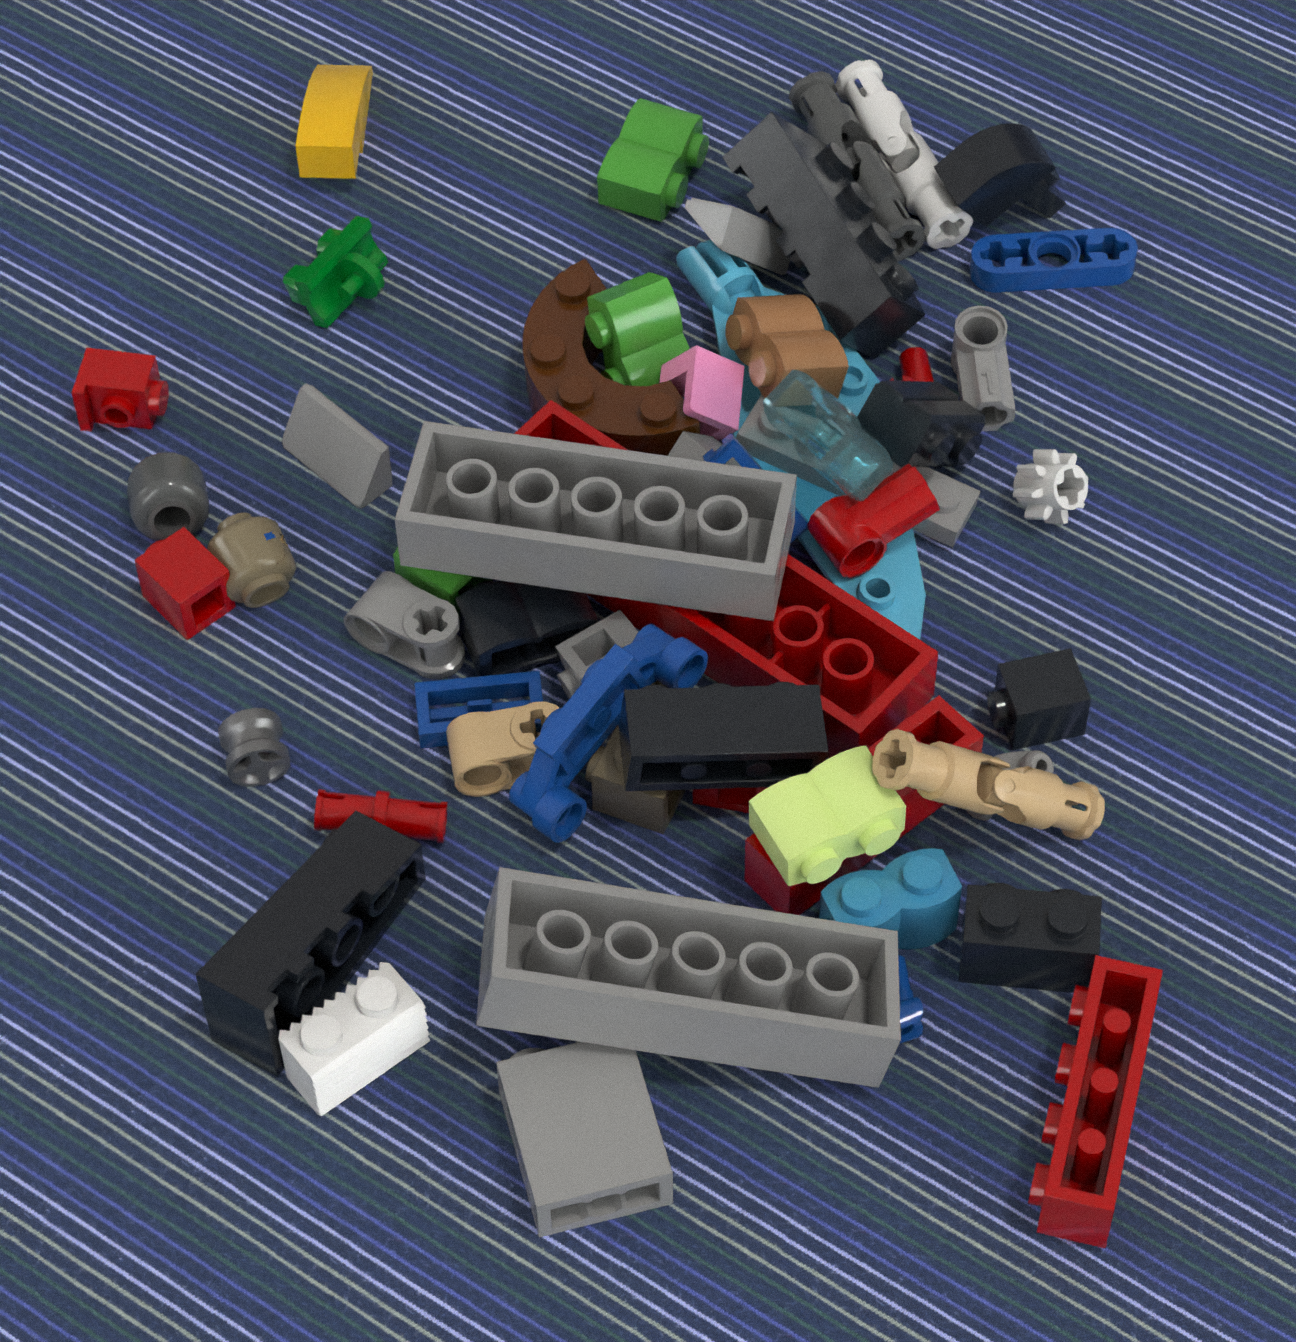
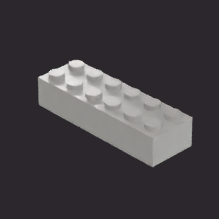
(597, 520)
(689, 978)

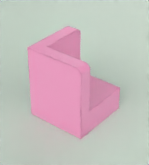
(709, 389)

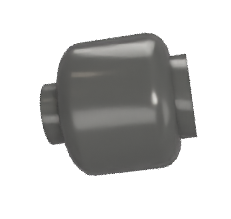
(167, 494)

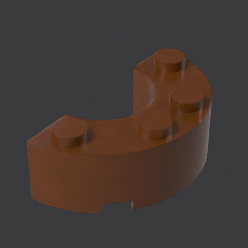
(561, 370)

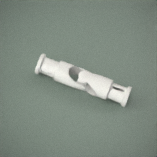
(905, 153)

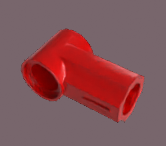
(857, 531)

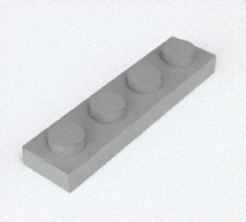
(953, 497)

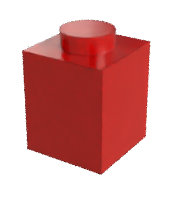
(184, 582)

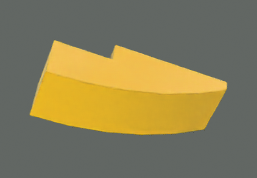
(333, 121)

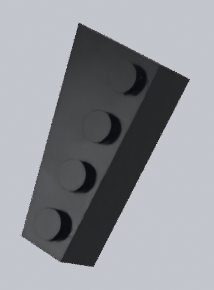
(829, 233)
(308, 938)

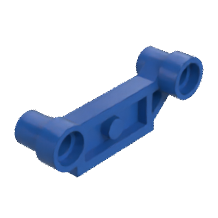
(589, 717)

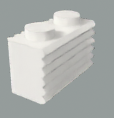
(353, 1038)

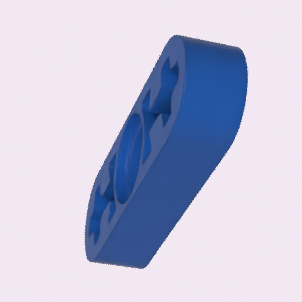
(1012, 248)

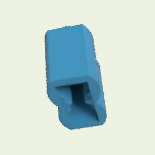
(911, 895)

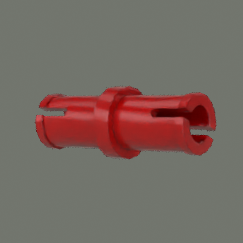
(408, 817)

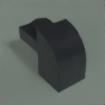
(997, 170)

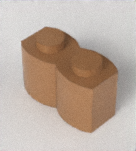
(784, 336)

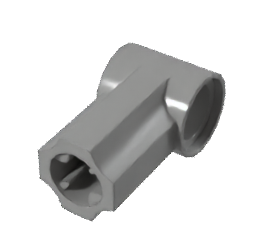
(983, 365)

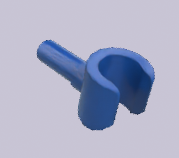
(910, 1007)

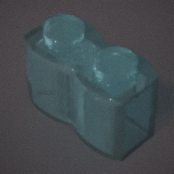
(827, 435)

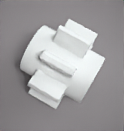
(1050, 486)

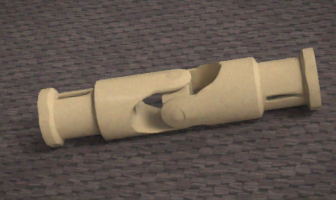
(979, 785)

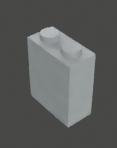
(584, 1134)

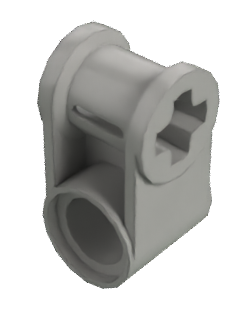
(408, 626)

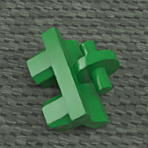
(344, 269)

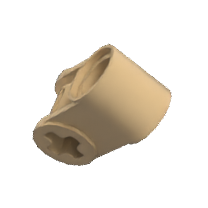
(494, 747)

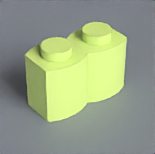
(826, 817)

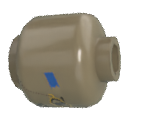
(255, 557)

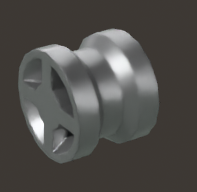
(254, 747)

